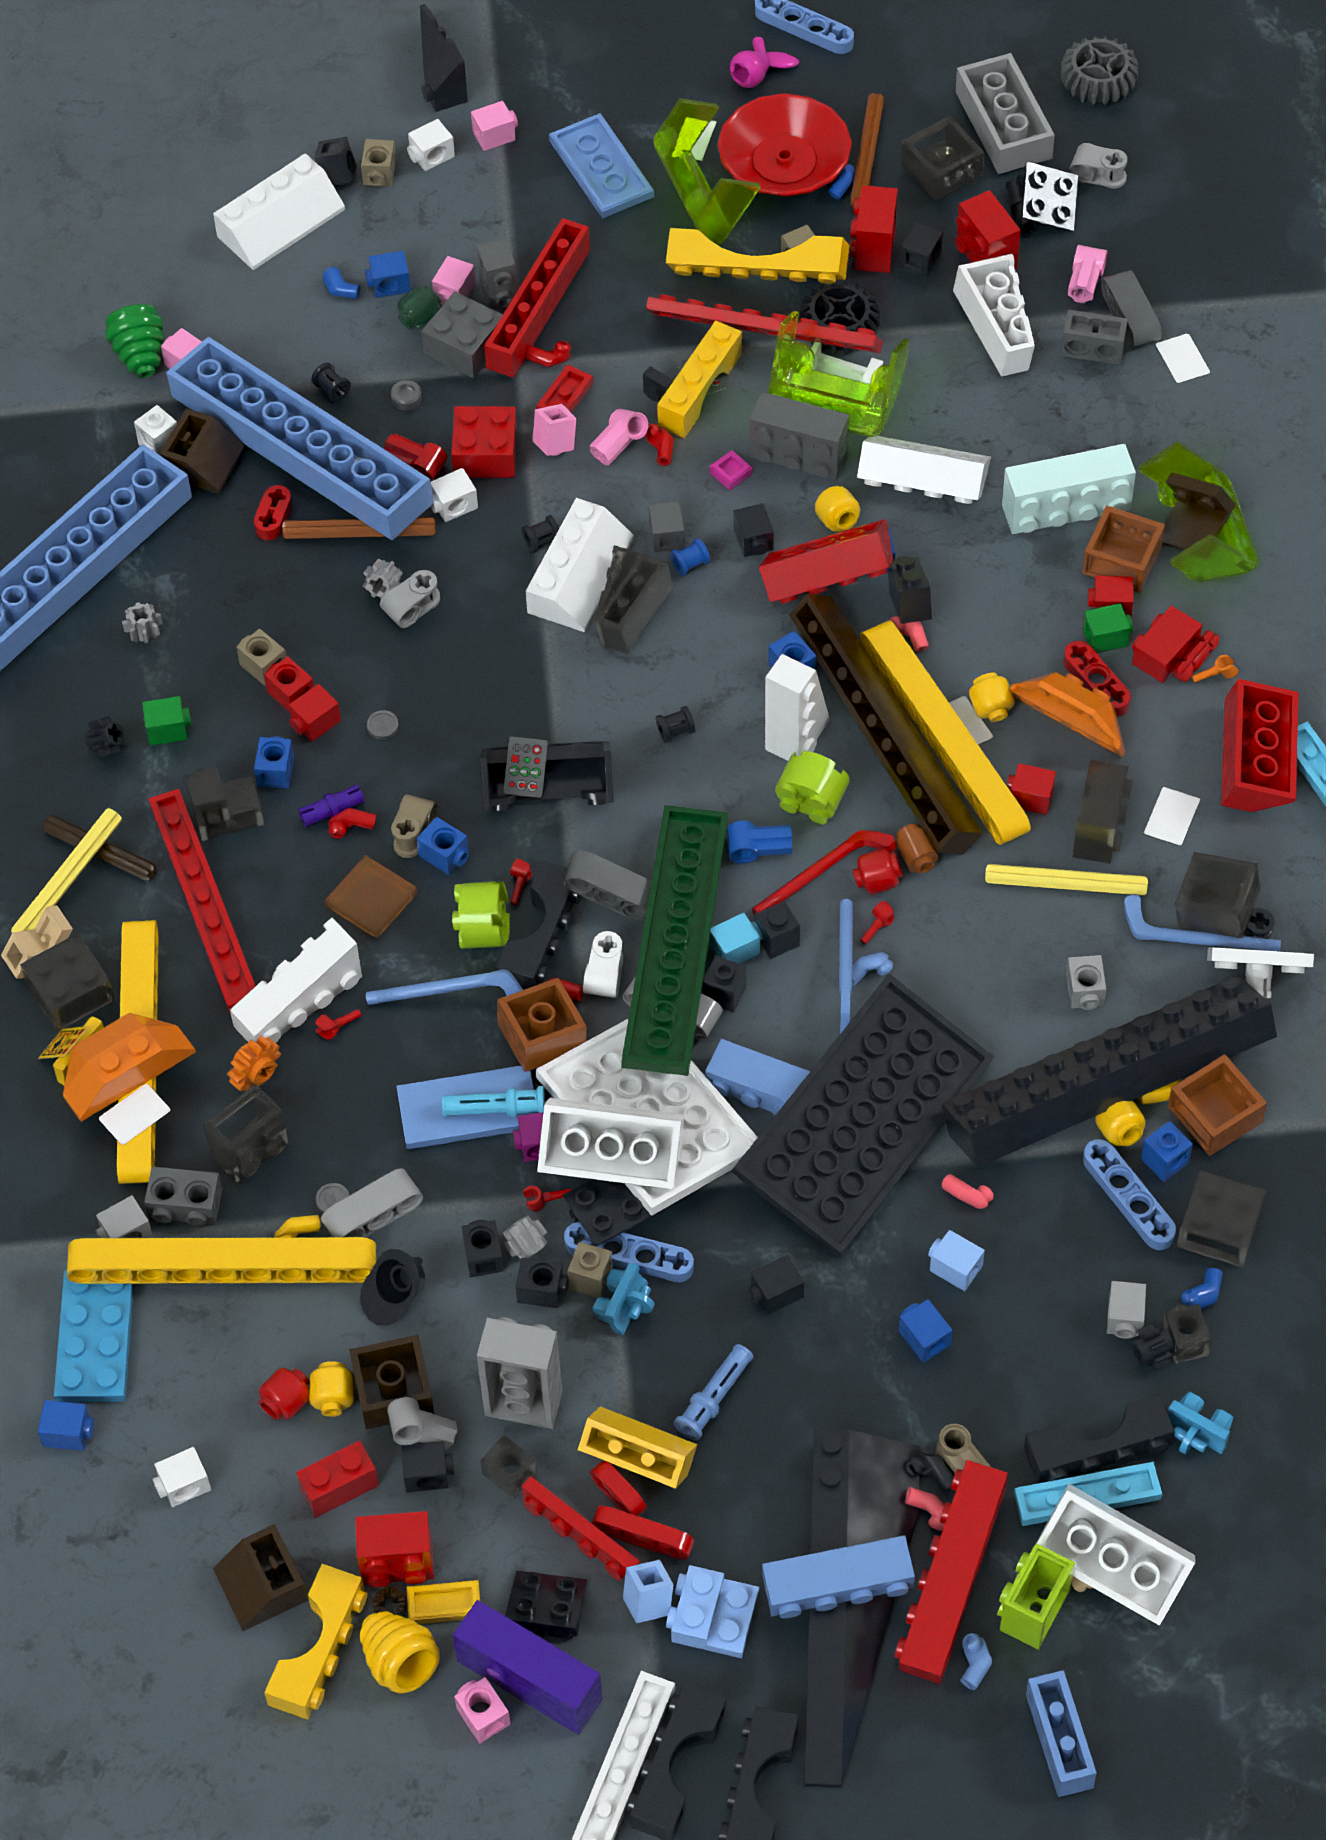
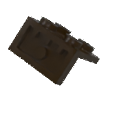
(1199, 511)

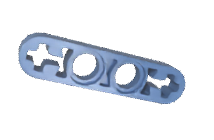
(834, 36)
(1132, 1192)
(631, 1246)

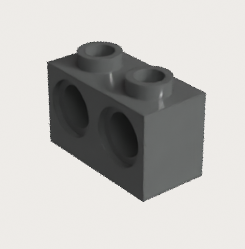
(497, 273)
(1094, 337)
(185, 1188)

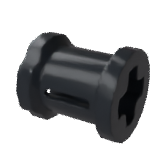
(330, 382)
(540, 533)
(684, 716)

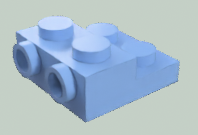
(712, 1612)

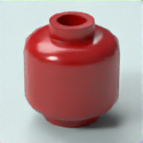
(878, 871)
(284, 1393)

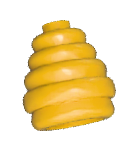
(398, 1651)

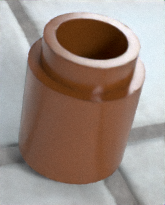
(916, 849)

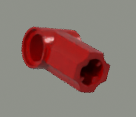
(425, 459)

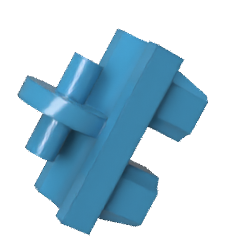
(628, 1299)
(1197, 1430)

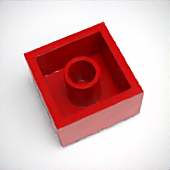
(874, 228)
(986, 229)
(485, 441)
(394, 1548)

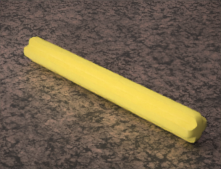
(69, 870)
(1066, 879)

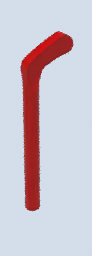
(857, 840)

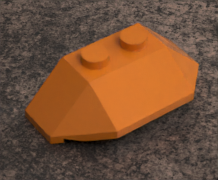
(1073, 707)
(120, 1061)

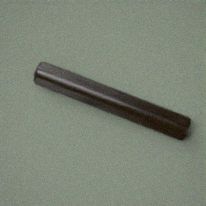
(108, 852)

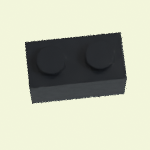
(909, 590)

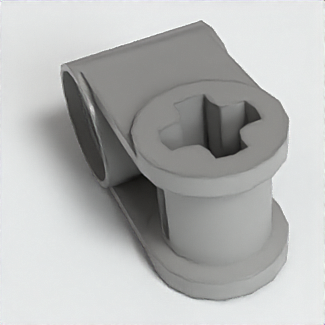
(1097, 164)
(409, 601)

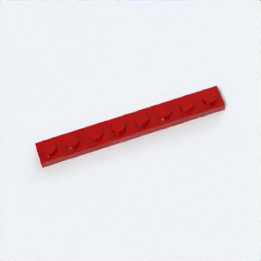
(752, 321)
(202, 896)

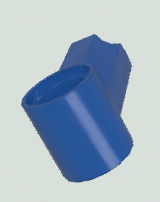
(749, 842)

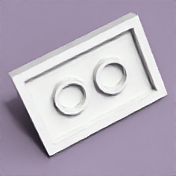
(1260, 964)

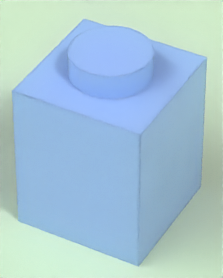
(956, 1259)
(647, 1591)

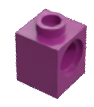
(529, 1136)

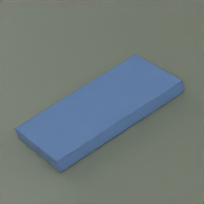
(601, 165)
(423, 1113)

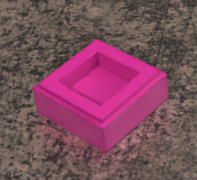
(730, 470)

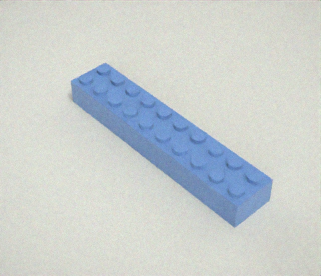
(301, 438)
(86, 546)

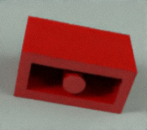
(1165, 643)
(337, 1479)

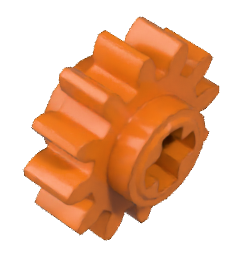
(254, 1063)

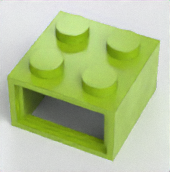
(1035, 1571)

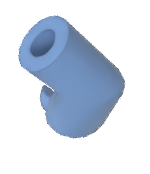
(870, 962)
(978, 1659)

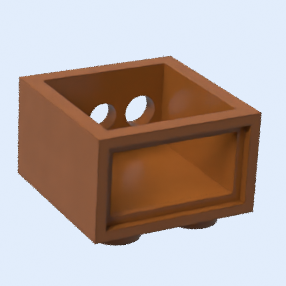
(1121, 549)
(1217, 1105)

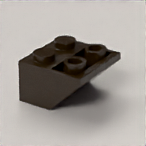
(203, 450)
(260, 1578)

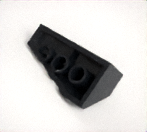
(442, 65)

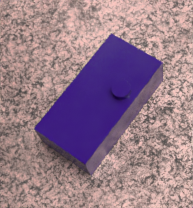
(528, 1667)

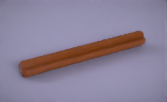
(867, 145)
(350, 528)

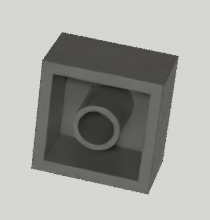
(459, 334)

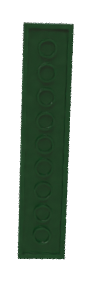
(675, 941)

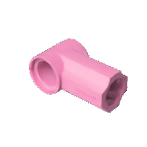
(1087, 267)
(618, 435)

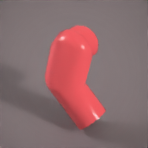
(914, 631)
(964, 1192)
(927, 1502)

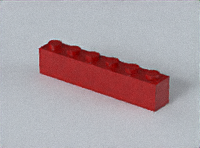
(537, 297)
(952, 1571)

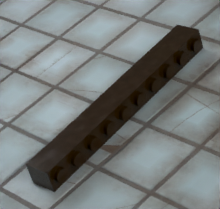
(885, 724)

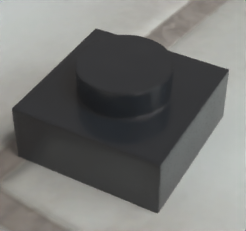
(655, 384)

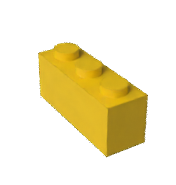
(637, 1447)

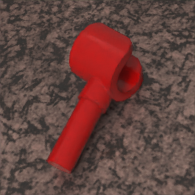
(523, 873)
(884, 916)
(328, 1028)
(539, 1202)

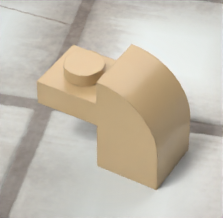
(24, 945)

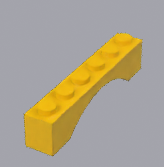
(816, 258)

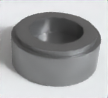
(406, 395)

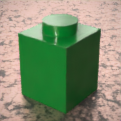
(1107, 628)
(166, 720)

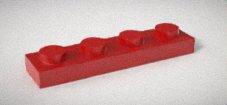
(570, 1523)

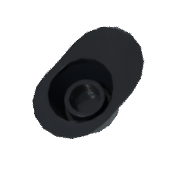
(392, 1286)

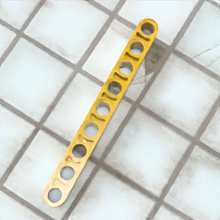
(945, 733)
(138, 997)
(220, 1260)

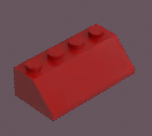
(827, 561)
(1259, 746)

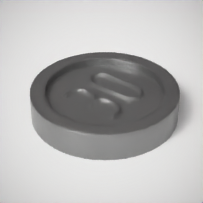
(382, 725)
(330, 1195)

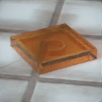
(371, 896)

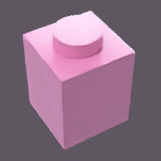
(494, 125)
(454, 276)
(178, 347)
(554, 429)

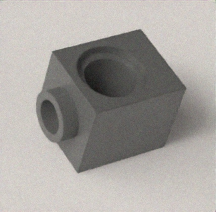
(666, 526)

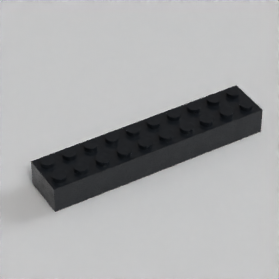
(1108, 1070)

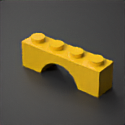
(684, 398)
(299, 1681)

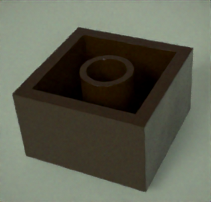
(389, 1373)

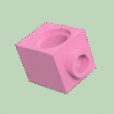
(482, 1724)

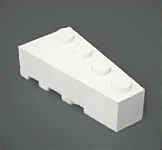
(996, 310)
(793, 708)
(300, 986)

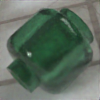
(418, 307)

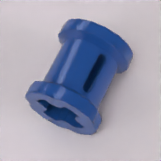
(690, 557)

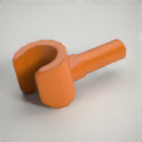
(1222, 665)

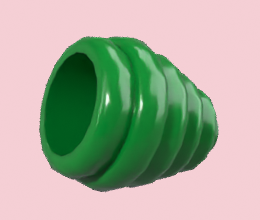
(136, 337)

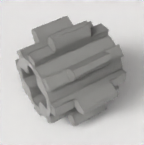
(381, 578)
(142, 622)
(525, 1237)

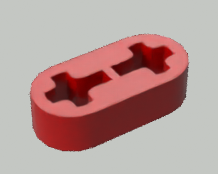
(267, 510)
(617, 1488)

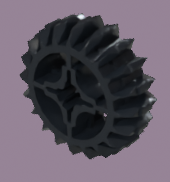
(840, 306)

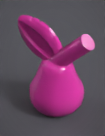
(750, 67)

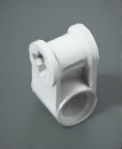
(604, 968)

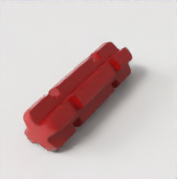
(1196, 656)

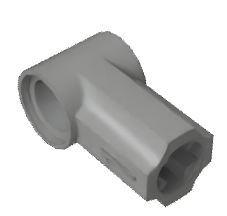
(414, 1425)

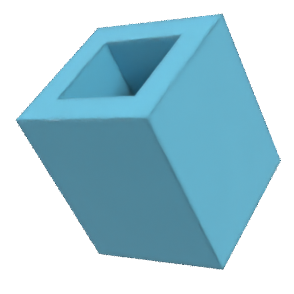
(736, 939)

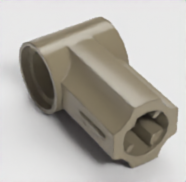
(957, 1457)

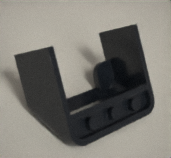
(570, 772)

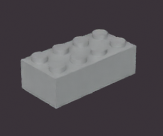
(1004, 113)
(520, 1372)

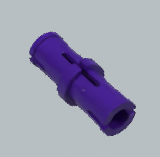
(331, 805)

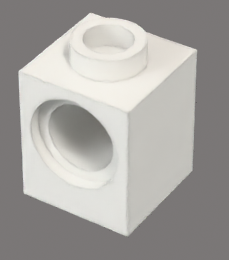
(430, 145)
(154, 428)
(453, 495)
(181, 1477)

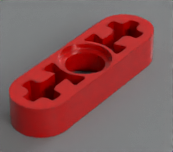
(1096, 665)
(643, 1532)

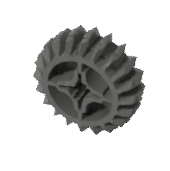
(1099, 70)

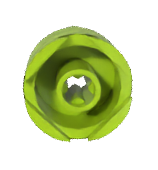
(811, 786)
(481, 914)

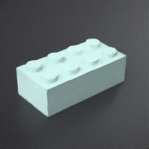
(1067, 488)

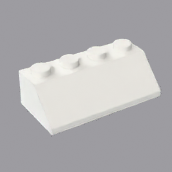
(278, 212)
(923, 468)
(576, 565)
(610, 1143)
(1117, 1554)

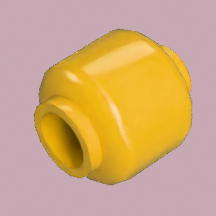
(837, 509)
(991, 697)
(1121, 1123)
(332, 1388)

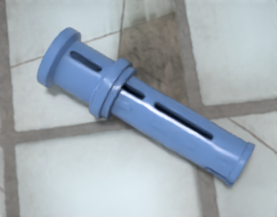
(705, 1403)

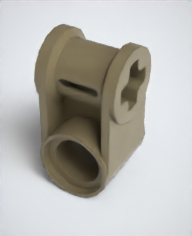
(410, 822)

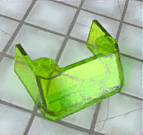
(711, 211)
(866, 403)
(1211, 557)

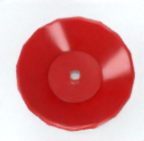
(785, 144)

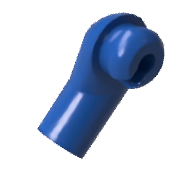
(842, 182)
(337, 285)
(1207, 1292)

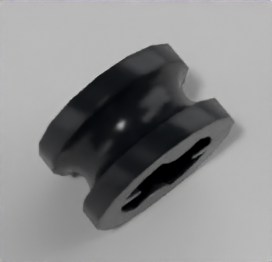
(1267, 920)

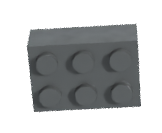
(799, 435)

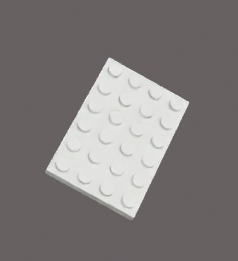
(712, 1130)

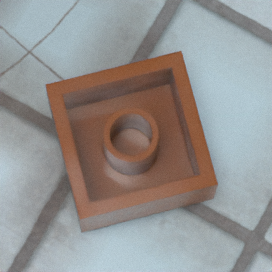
(540, 1023)

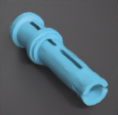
(511, 1102)

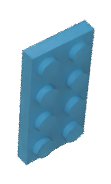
(93, 1342)

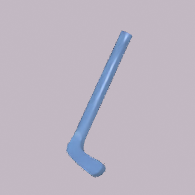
(1144, 931)
(845, 960)
(500, 978)

